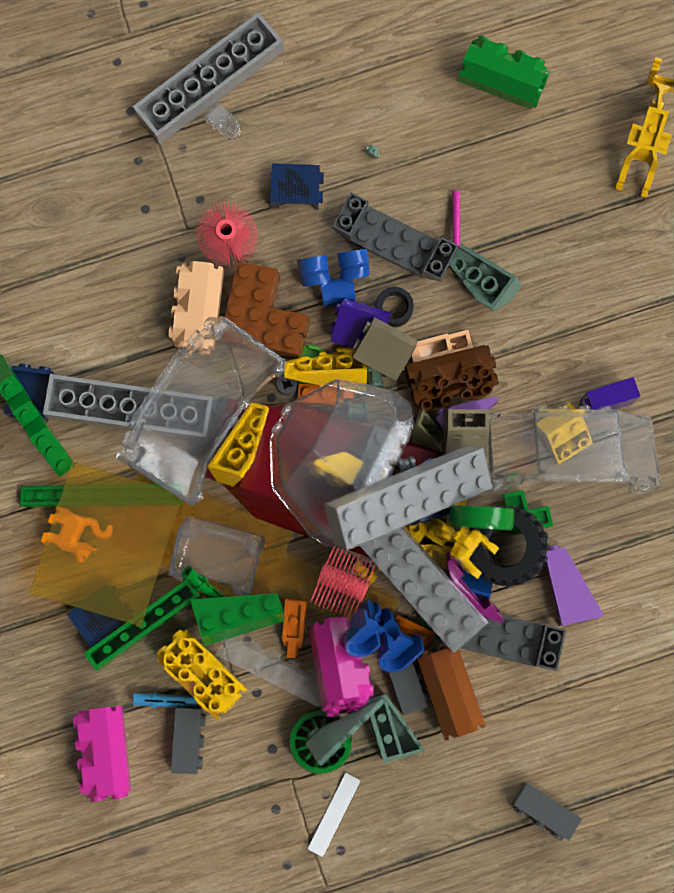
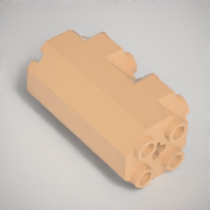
(196, 299)

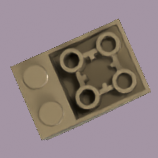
(465, 428)

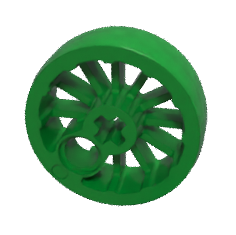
(481, 517)
(303, 762)

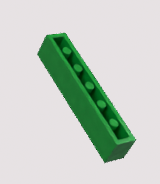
(129, 634)

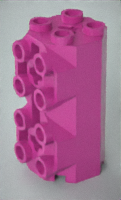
(340, 677)
(103, 753)

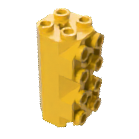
(200, 673)

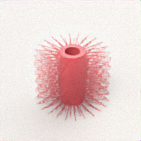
(227, 235)
(342, 581)

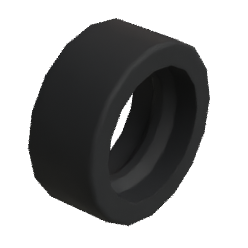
(396, 291)

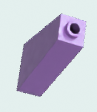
(569, 591)

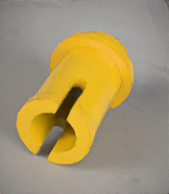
(373, 577)

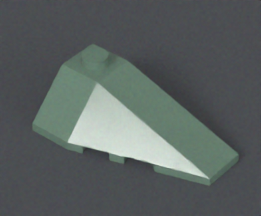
(485, 279)
(332, 735)

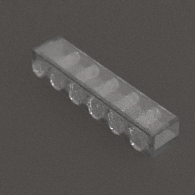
(271, 668)

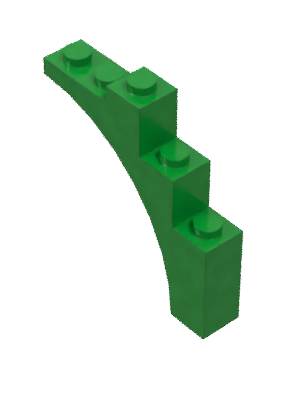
(32, 421)

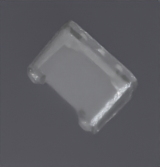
(218, 553)

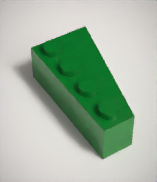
(235, 615)

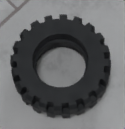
(532, 560)

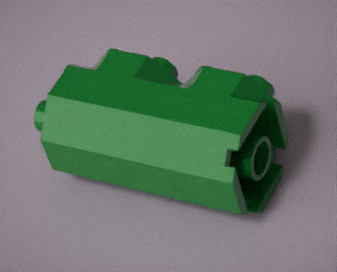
(503, 74)

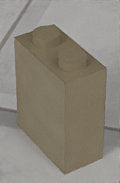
(384, 348)

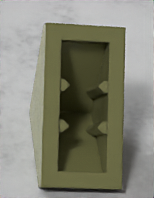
(427, 432)

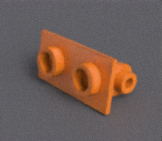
(408, 628)

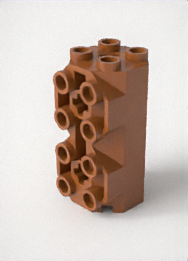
(450, 692)

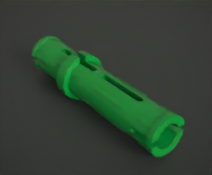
(200, 583)

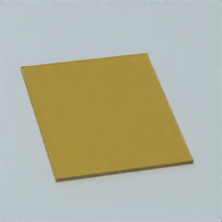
(106, 544)

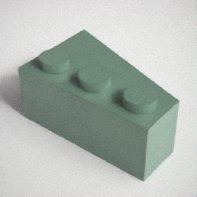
(392, 732)

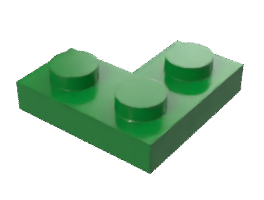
(518, 500)

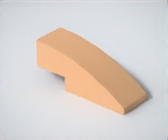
(442, 345)

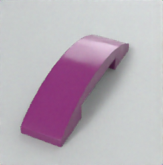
(486, 607)

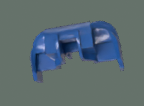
(315, 271)
(363, 638)

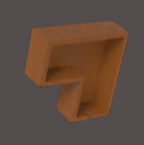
(252, 311)

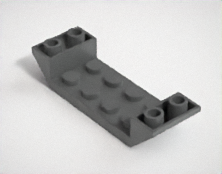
(394, 239)
(518, 642)

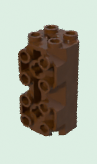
(460, 373)

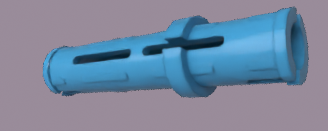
(168, 700)

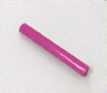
(456, 217)

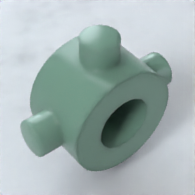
(372, 151)

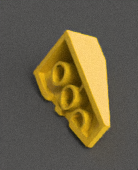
(327, 368)
(240, 446)

